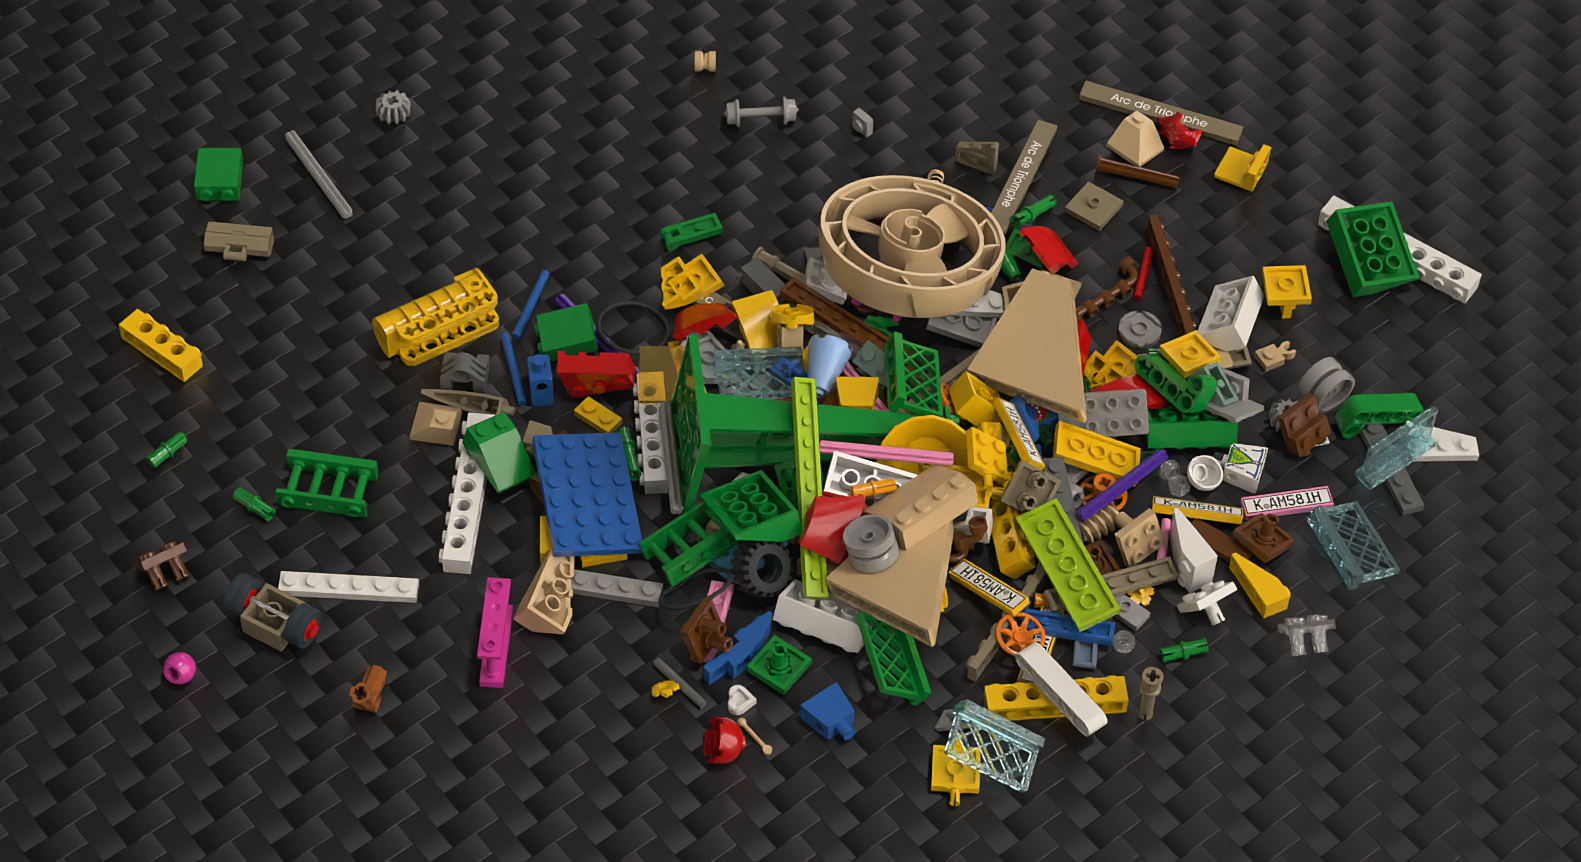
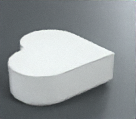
(740, 700)

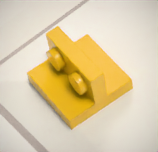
(1286, 287)
(1189, 353)

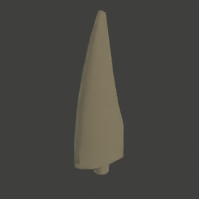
(471, 401)

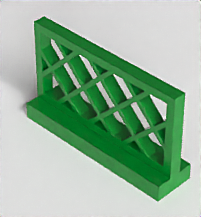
(897, 375)
(903, 652)

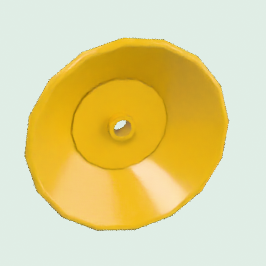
(928, 434)

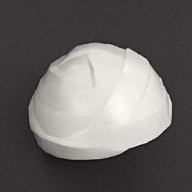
(1205, 473)

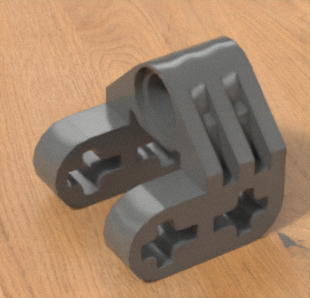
(464, 368)

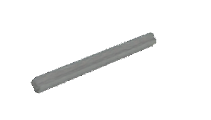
(318, 174)
(671, 458)

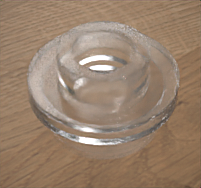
(1169, 469)
(1179, 490)
(1123, 636)

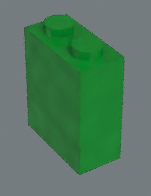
(218, 174)
(566, 331)

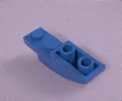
(746, 645)

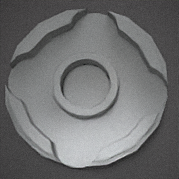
(1139, 330)

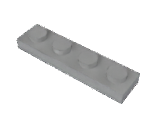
(616, 588)

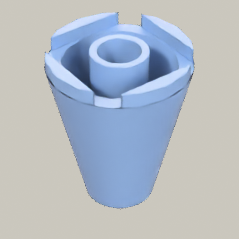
(826, 362)

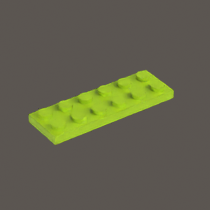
(1068, 565)

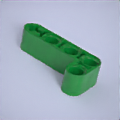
(1185, 395)
(1376, 410)

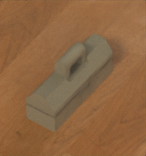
(238, 240)

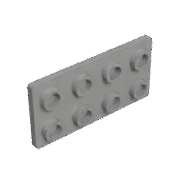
(1243, 407)
(1114, 413)

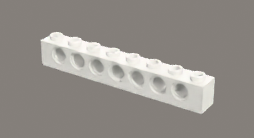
(1431, 264)
(467, 496)

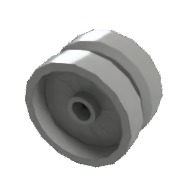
(1327, 383)
(871, 543)

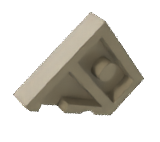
(978, 155)

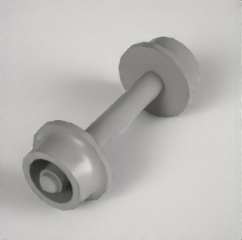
(787, 109)

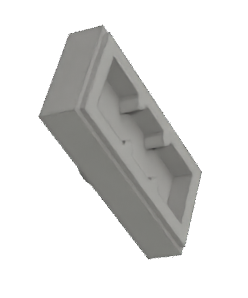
(1131, 613)

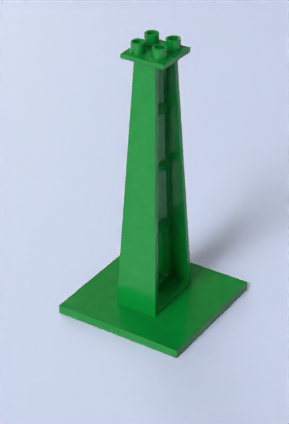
(741, 430)

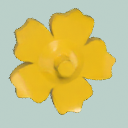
(1142, 596)
(665, 688)

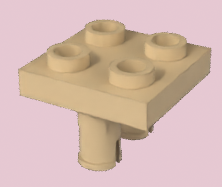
(1138, 536)

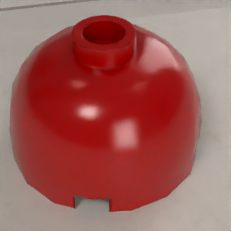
(723, 740)

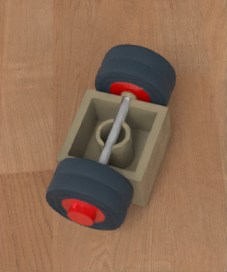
(271, 613)

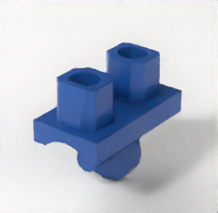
(786, 370)

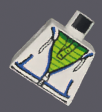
(1243, 465)

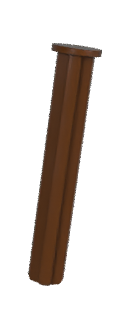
(1137, 172)

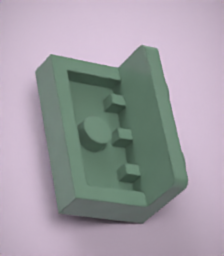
(872, 362)

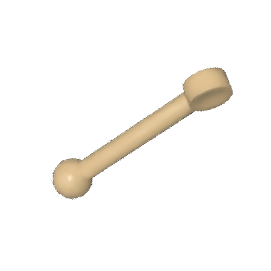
(767, 749)

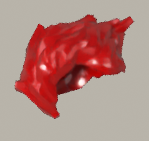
(1177, 134)

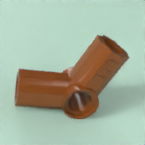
(368, 693)

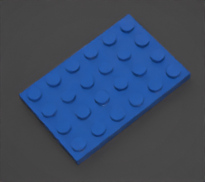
(587, 494)

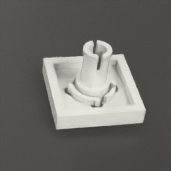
(1207, 600)

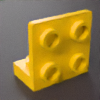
(1243, 168)

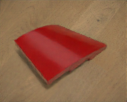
(1048, 247)
(701, 318)
(1135, 382)
(827, 524)

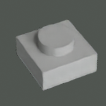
(862, 122)

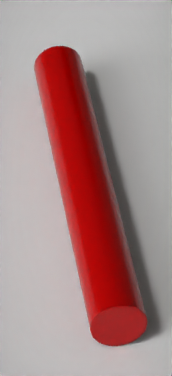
(1143, 273)

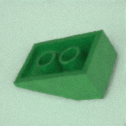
(499, 452)

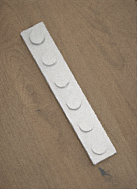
(349, 586)

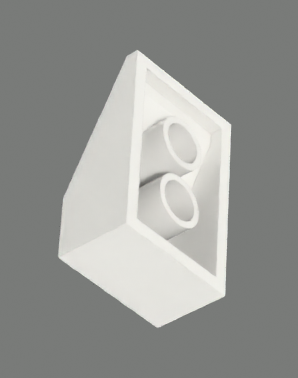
(1191, 554)

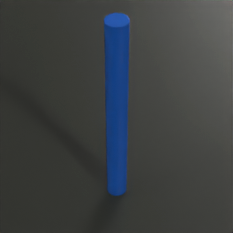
(530, 304)
(515, 377)

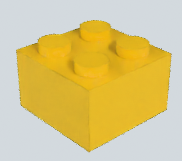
(974, 400)

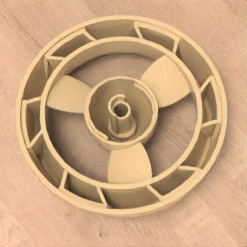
(911, 239)

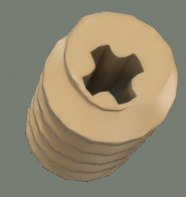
(1099, 524)

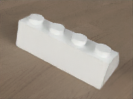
(1231, 314)
(826, 619)

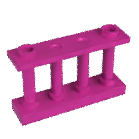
(495, 632)

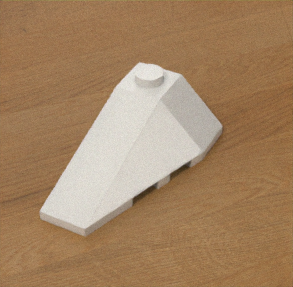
(850, 470)

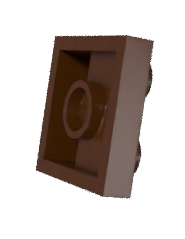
(1304, 426)

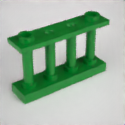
(332, 465)
(692, 558)

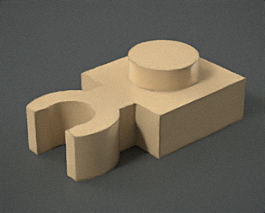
(1273, 357)

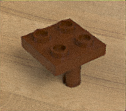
(169, 553)
(705, 632)

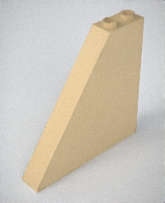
(1037, 348)
(905, 593)

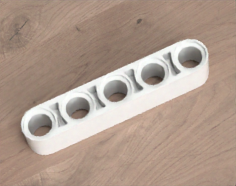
(1061, 689)

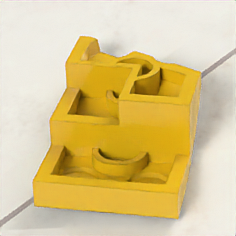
(688, 281)
(754, 319)
(1115, 364)

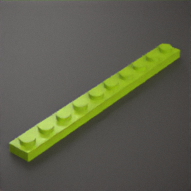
(808, 479)

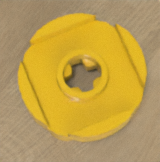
(792, 316)

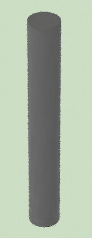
(684, 687)

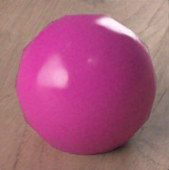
(179, 668)

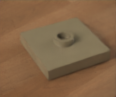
(1094, 206)

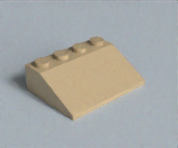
(926, 504)

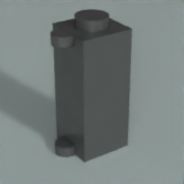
(760, 278)

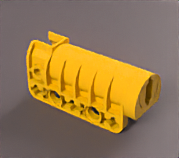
(438, 317)

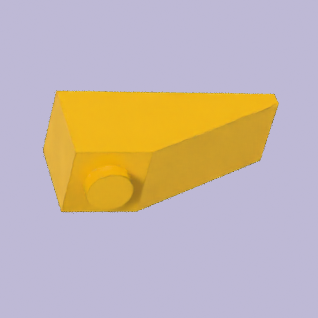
(1261, 587)

